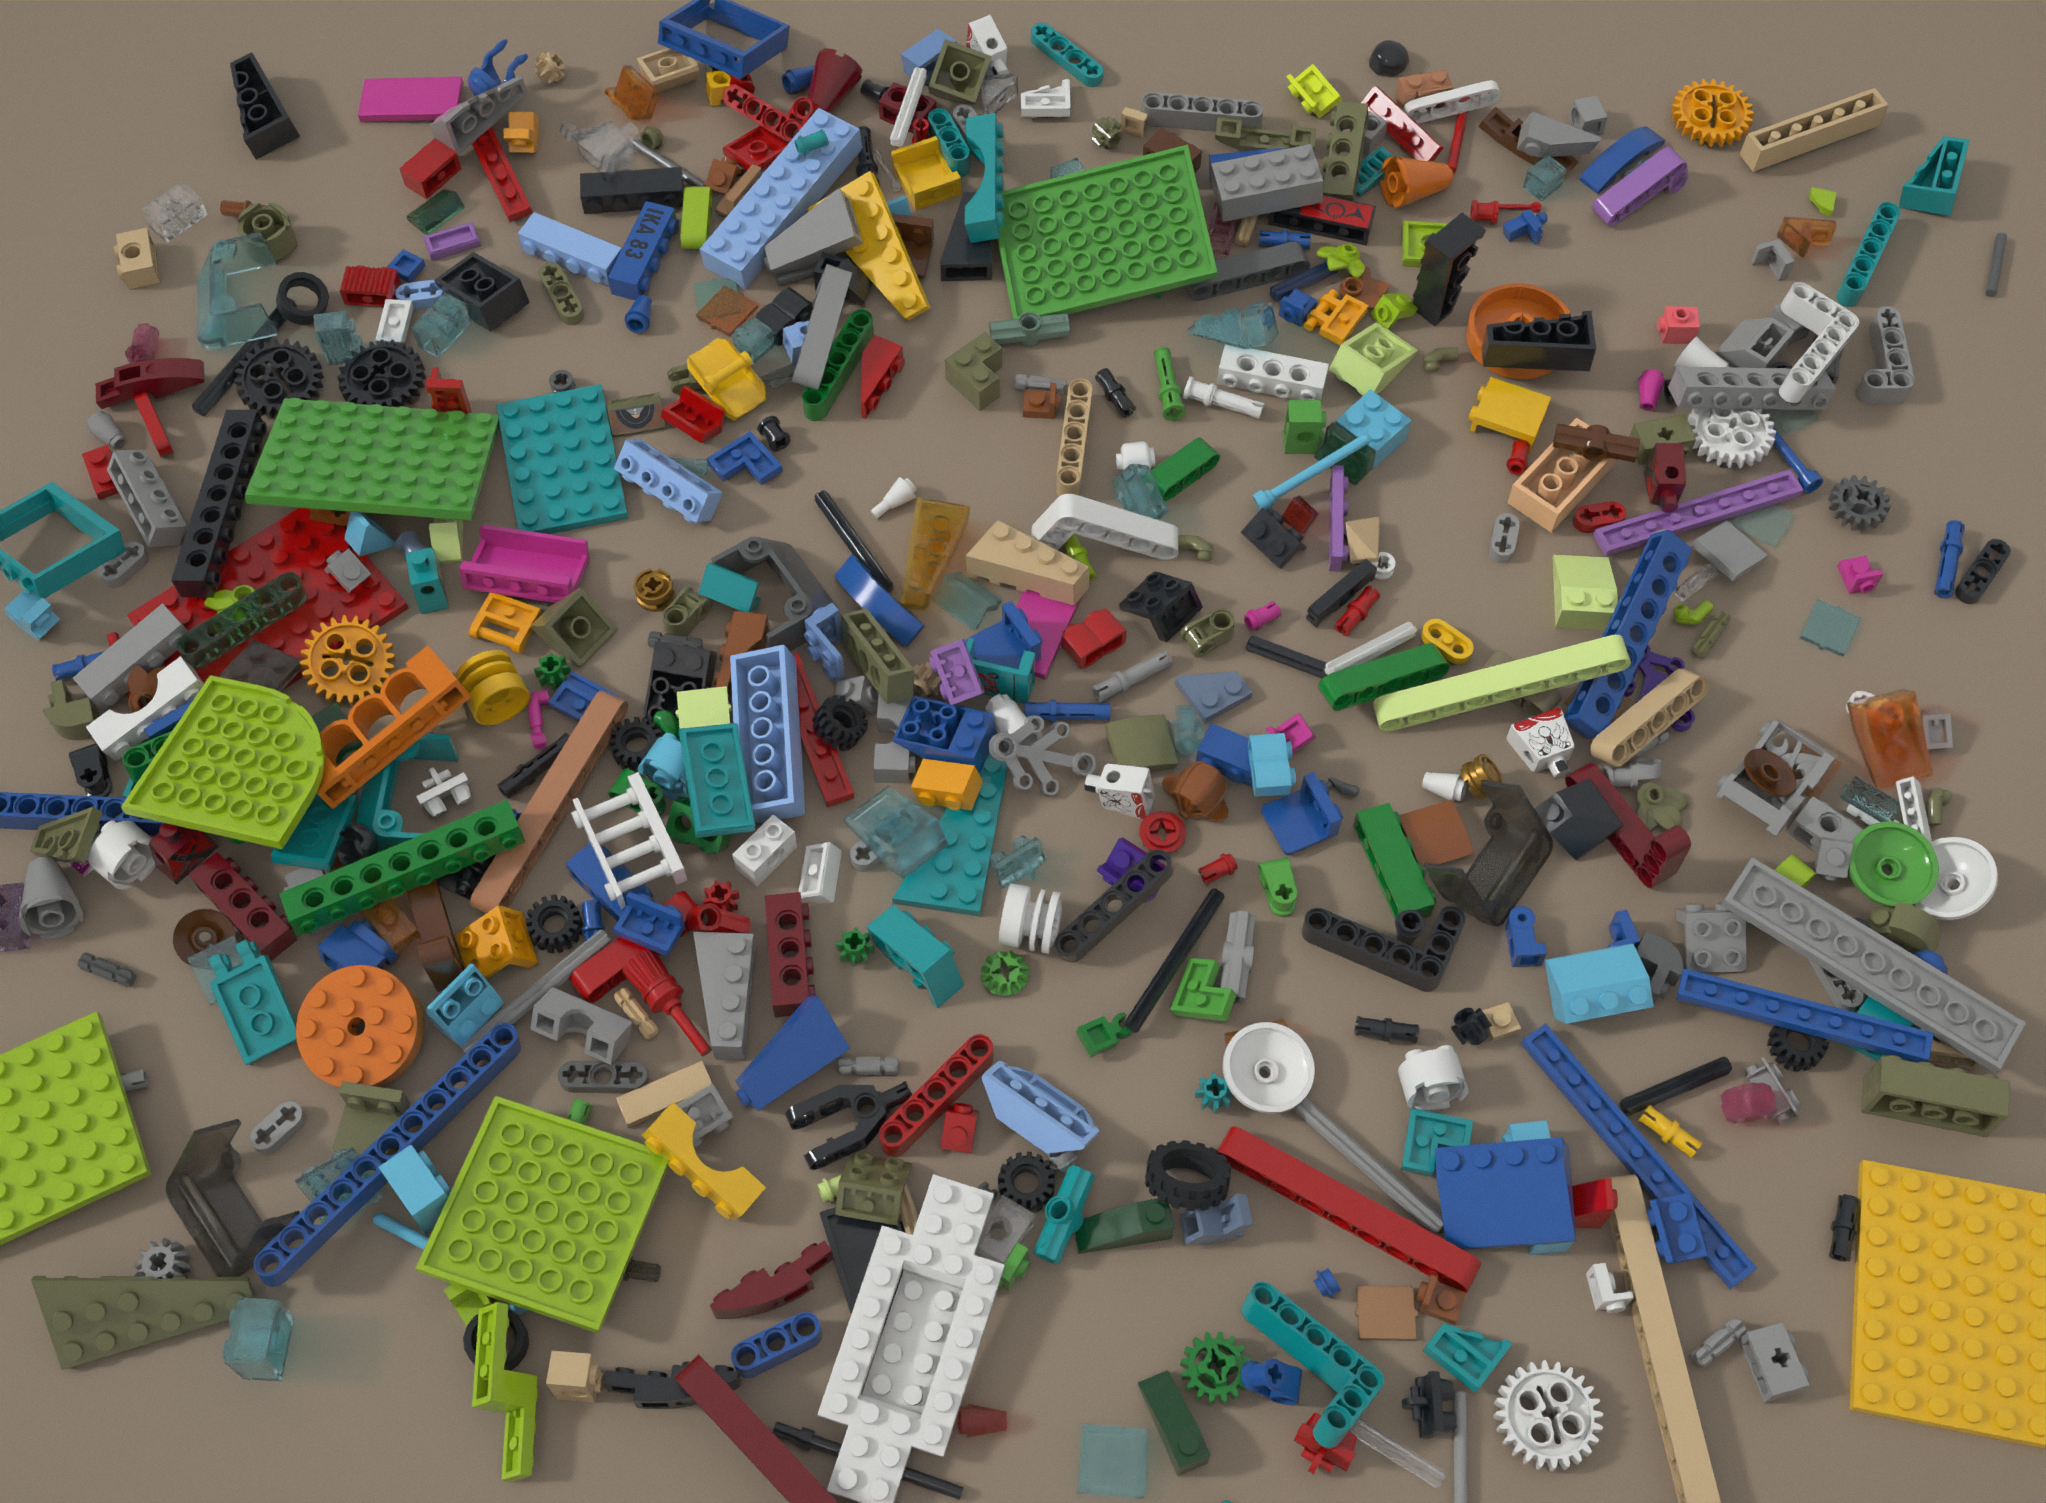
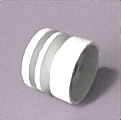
(1030, 918)

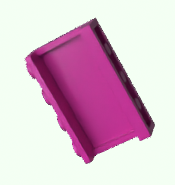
(525, 564)

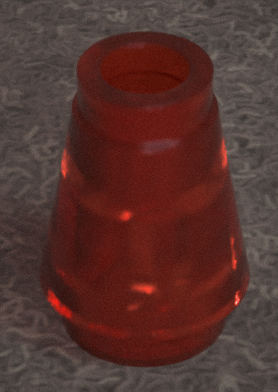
(980, 1420)

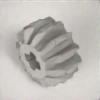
(168, 1253)

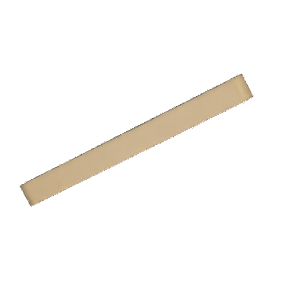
(1661, 1346)

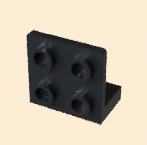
(1165, 602)

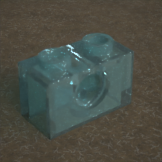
(441, 325)

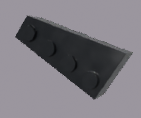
(261, 111)
(1445, 267)

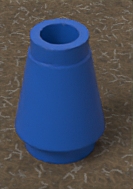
(797, 79)
(639, 315)

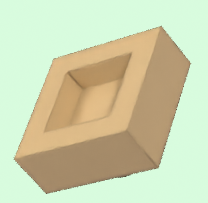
(1134, 122)
(1503, 1022)

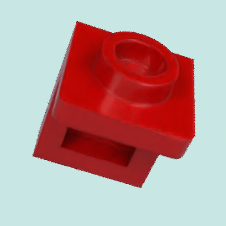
(959, 1128)

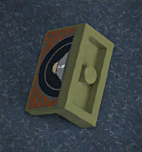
(635, 414)

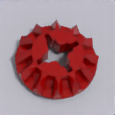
(1170, 823)

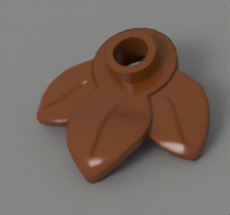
(1364, 288)
(142, 685)

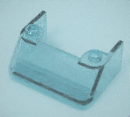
(217, 315)

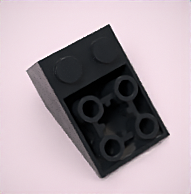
(676, 670)

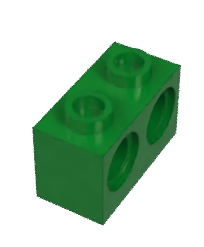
(685, 836)

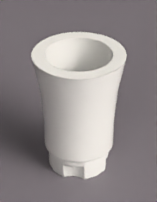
(1699, 355)
(1009, 717)

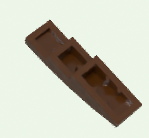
(1507, 134)

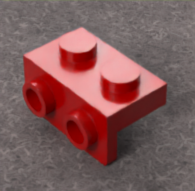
(695, 415)

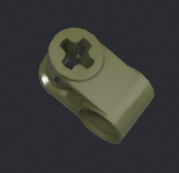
(687, 610)
(1205, 635)

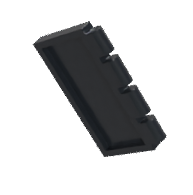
(852, 1248)

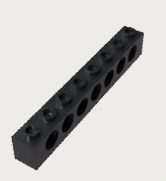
(219, 504)

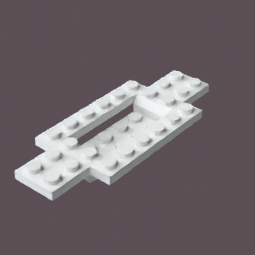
(923, 1347)

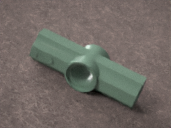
(1030, 328)

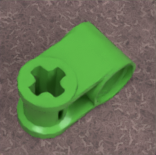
(1279, 883)

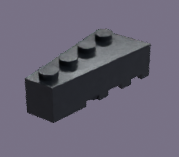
(1541, 344)

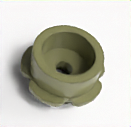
(652, 137)

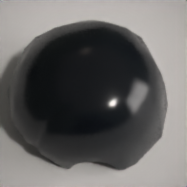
(1389, 57)
(357, 844)

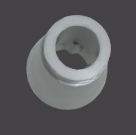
(106, 429)

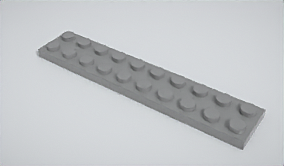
(1874, 965)

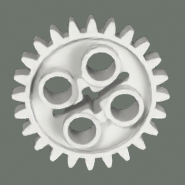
(1732, 434)
(1576, 1409)

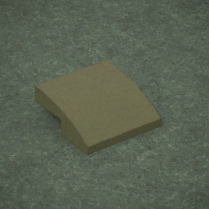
(1142, 742)

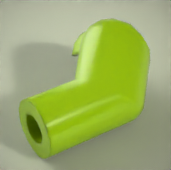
(1684, 615)

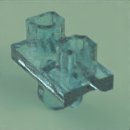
(1186, 729)
(1019, 863)

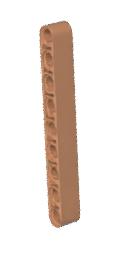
(551, 801)

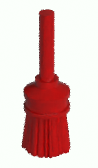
(662, 993)

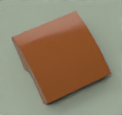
(1436, 833)

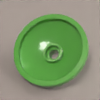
(1906, 856)

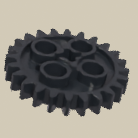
(382, 375)
(258, 391)

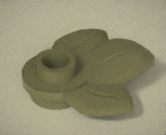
(1664, 809)

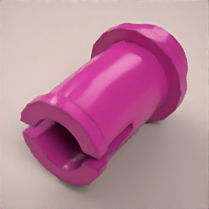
(1256, 618)

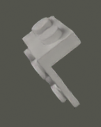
(1713, 938)

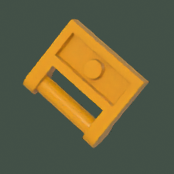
(507, 614)

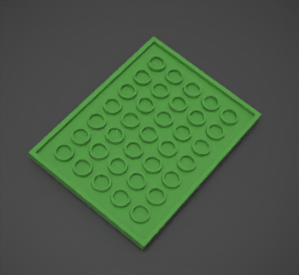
(1105, 235)
(374, 459)

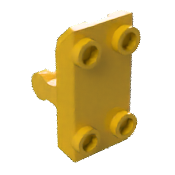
(727, 377)

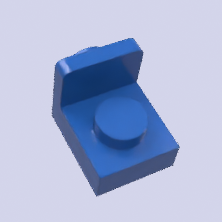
(1296, 307)
(1623, 930)

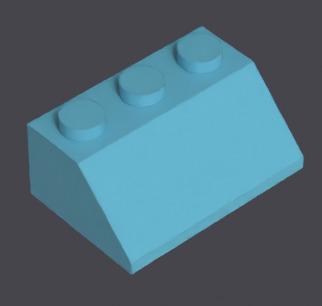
(1598, 984)

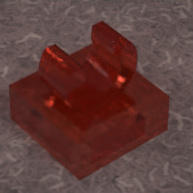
(1300, 514)

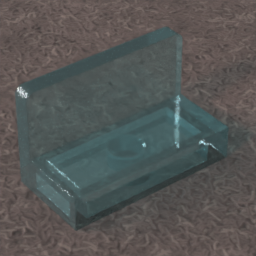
(965, 599)

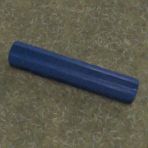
(1301, 281)

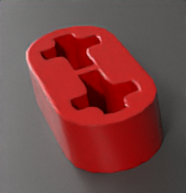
(1598, 515)

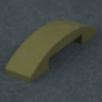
(1231, 133)

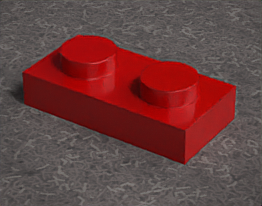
(97, 464)

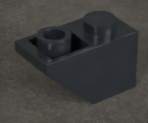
(859, 283)

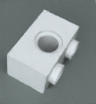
(765, 850)

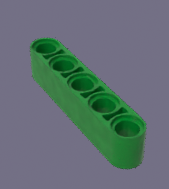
(841, 362)
(1383, 676)

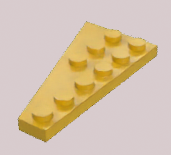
(883, 251)

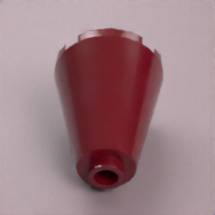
(833, 79)

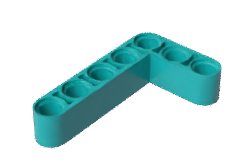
(1322, 1354)

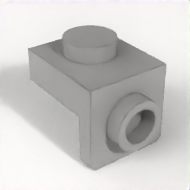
(1776, 256)
(347, 569)
(860, 691)
(1833, 858)

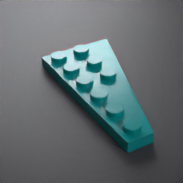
(959, 872)

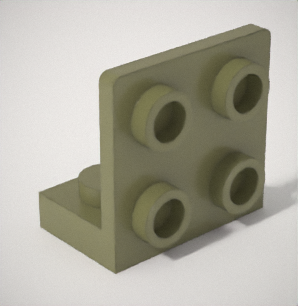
(368, 1115)
(872, 1188)

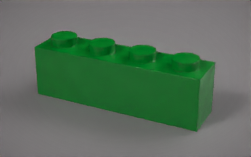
(1393, 861)

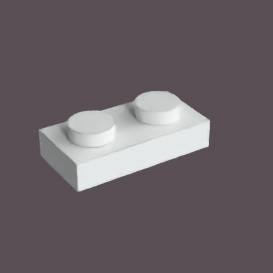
(394, 321)

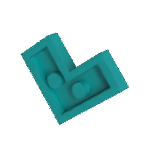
(1431, 1131)

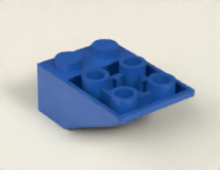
(946, 732)

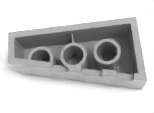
(727, 979)

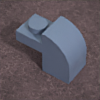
(1217, 1223)

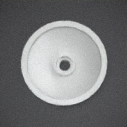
(1965, 864)
(1277, 1052)

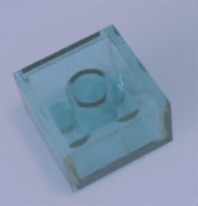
(258, 1339)

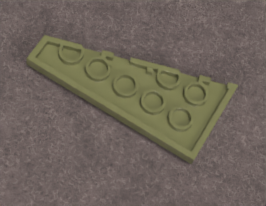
(125, 1312)

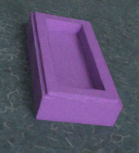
(452, 241)

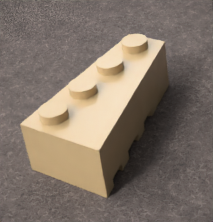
(1028, 564)

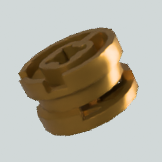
(654, 589)
(1478, 771)

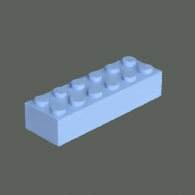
(769, 730)

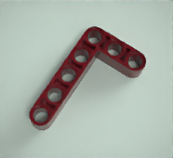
(1648, 856)

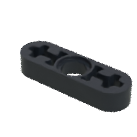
(1982, 581)

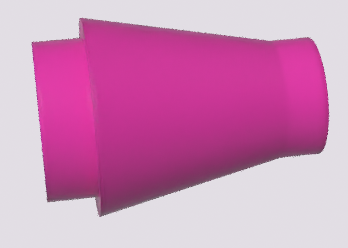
(1650, 388)

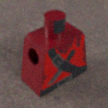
(1667, 485)
(180, 850)

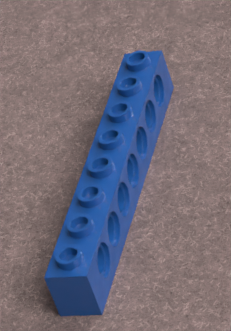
(1635, 620)

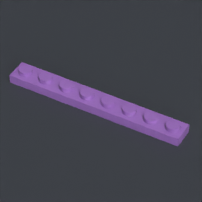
(1699, 512)

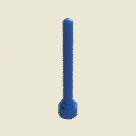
(1807, 478)

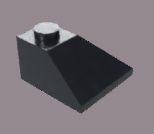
(1579, 818)

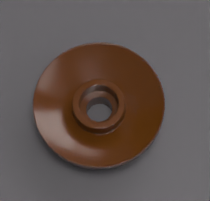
(1770, 772)
(187, 932)

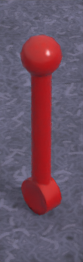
(1534, 207)

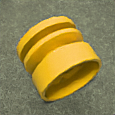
(494, 687)

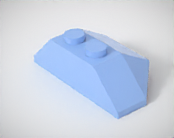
(1038, 1109)

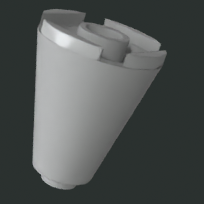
(48, 901)

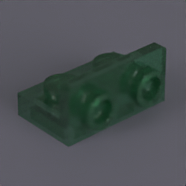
(1355, 465)

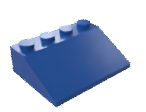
(1506, 1193)

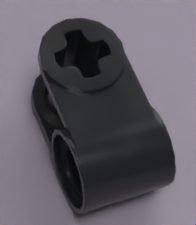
(91, 770)

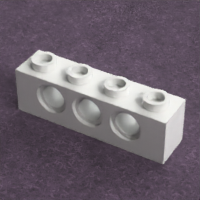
(1272, 373)

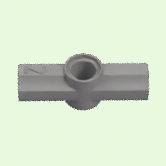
(1238, 953)

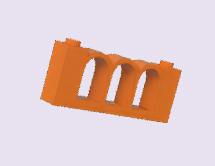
(444, 697)

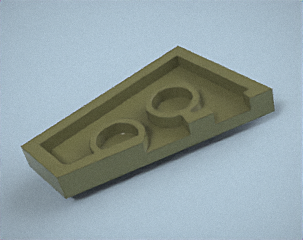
(68, 836)

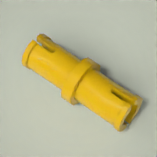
(1670, 1131)

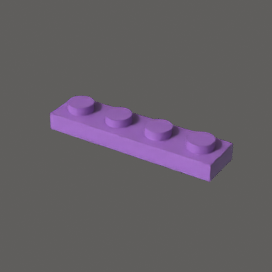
(1337, 528)

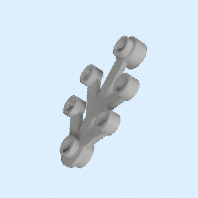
(1036, 754)

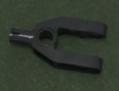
(837, 1099)

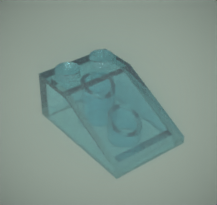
(897, 831)

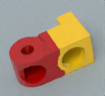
(719, 80)

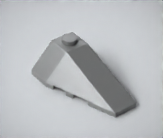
(470, 119)

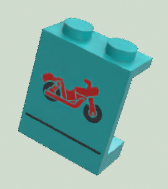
(1006, 680)

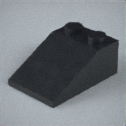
(486, 289)

